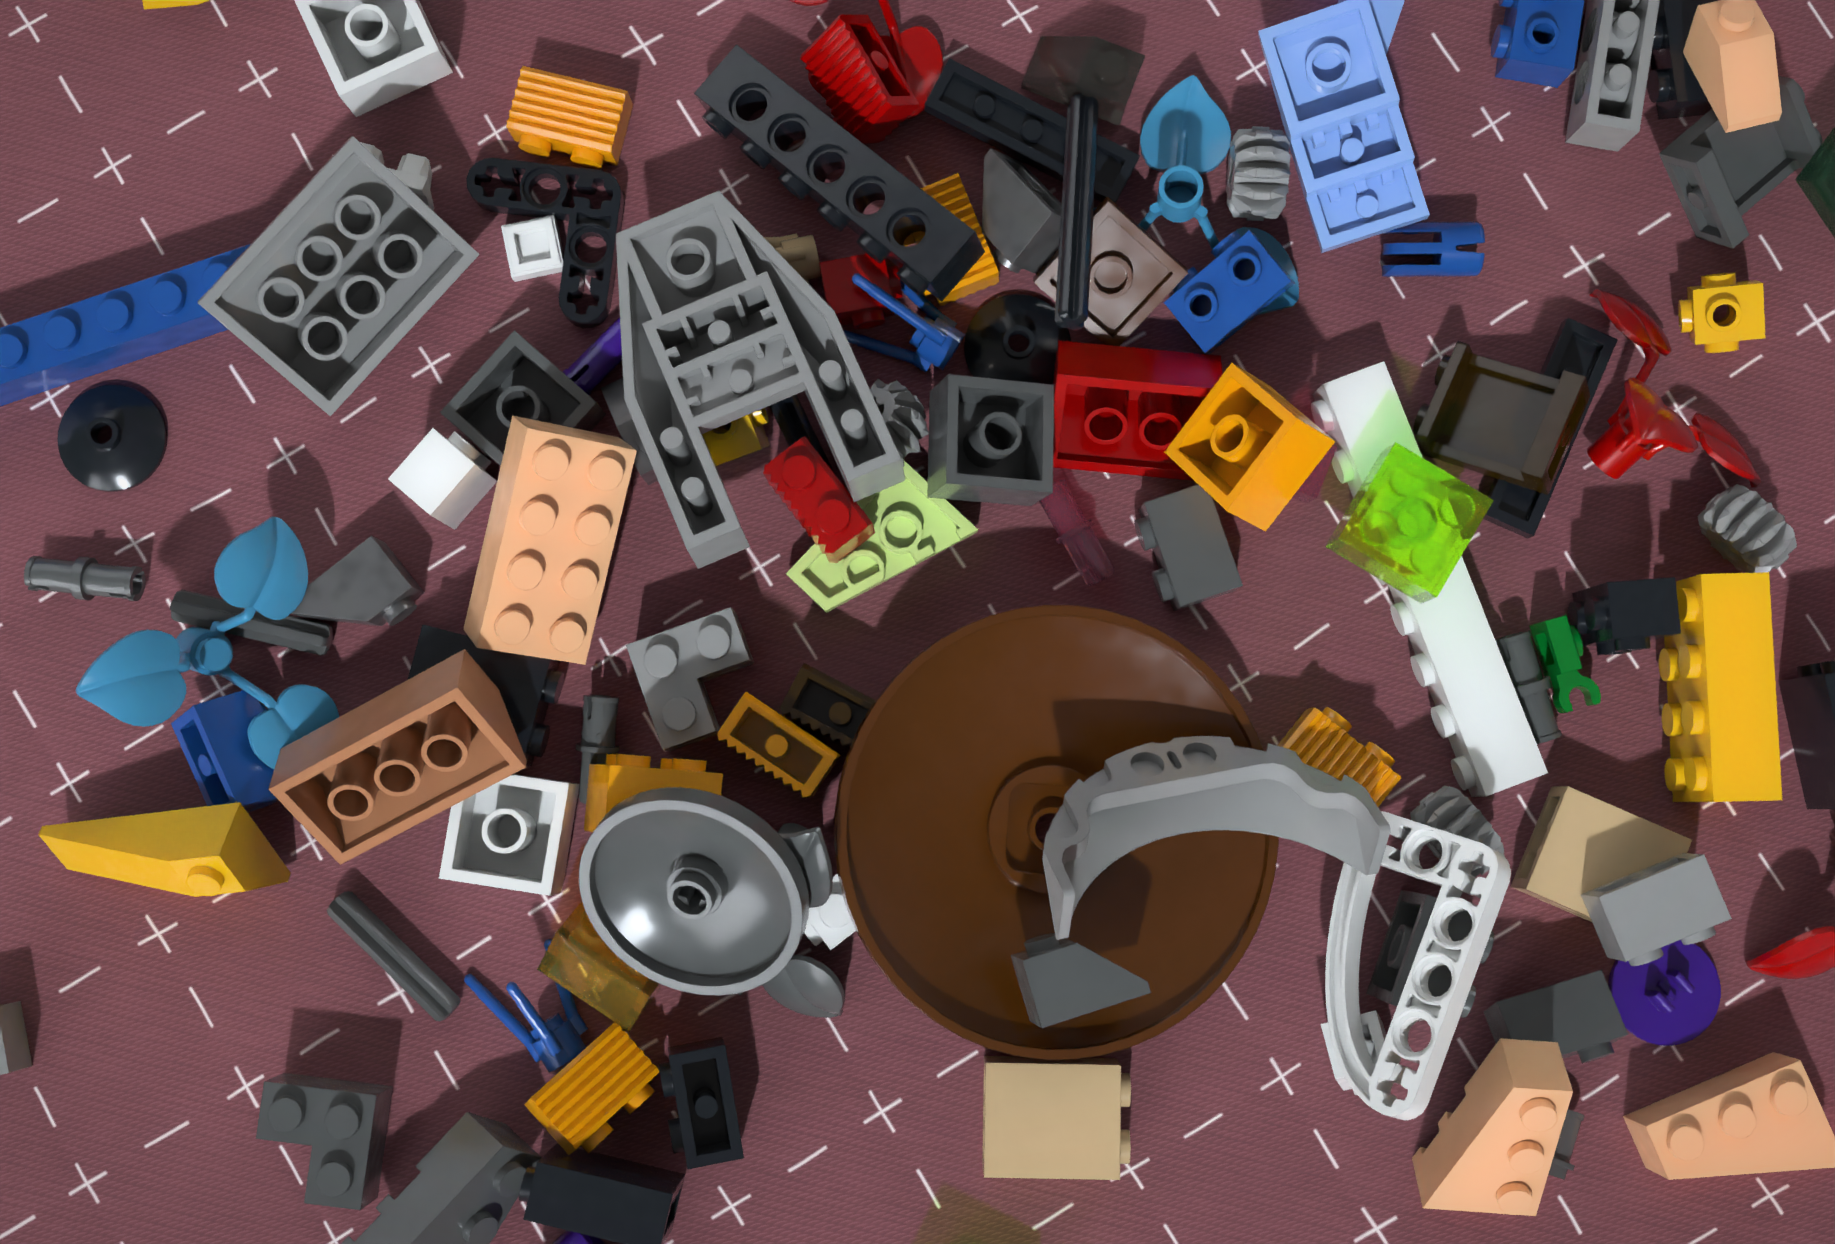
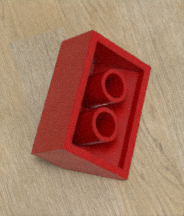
(1125, 406)

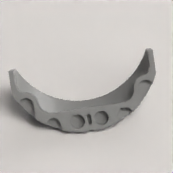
(1197, 788)

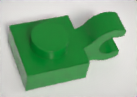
(1559, 653)

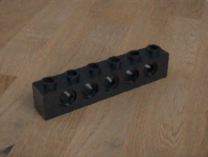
(745, 86)

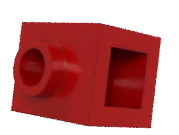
(851, 301)

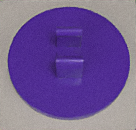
(1669, 997)

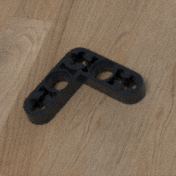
(583, 223)

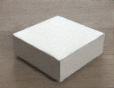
(533, 248)

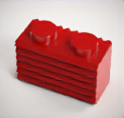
(859, 78)
(818, 500)

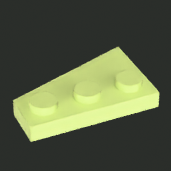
(907, 533)

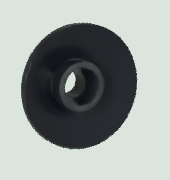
(1000, 319)
(135, 443)

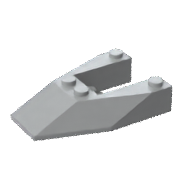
(718, 333)

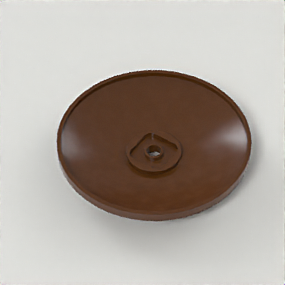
(946, 809)

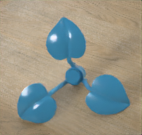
(1189, 138)
(141, 672)

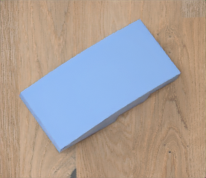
(1343, 123)

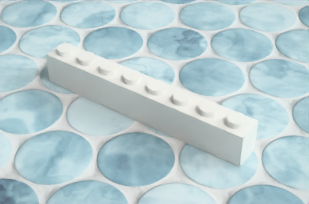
(1448, 633)

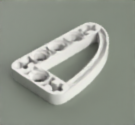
(1435, 950)

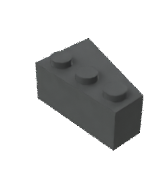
(461, 1188)

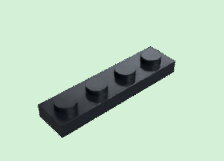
(1021, 127)
(1575, 350)

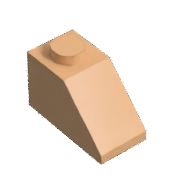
(1735, 62)

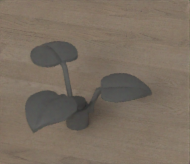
(805, 982)

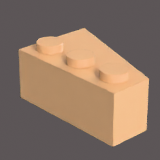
(1737, 1124)
(1501, 1135)

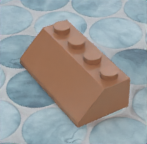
(399, 758)

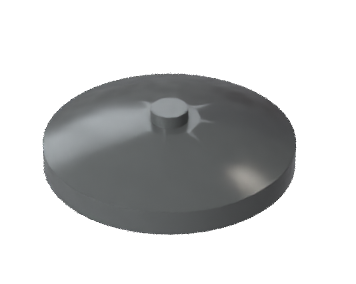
(694, 891)

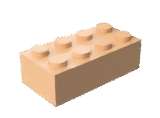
(549, 541)

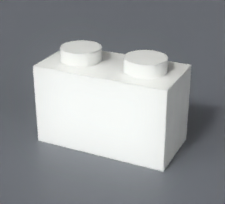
(444, 477)

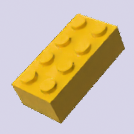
(1722, 692)

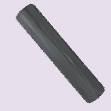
(287, 632)
(393, 956)

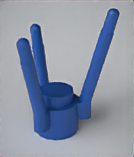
(935, 334)
(550, 1040)

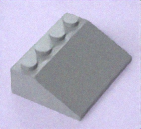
(339, 276)

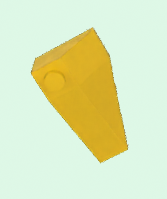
(173, 850)

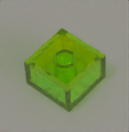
(1409, 523)

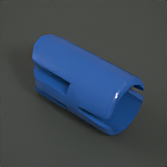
(1445, 257)

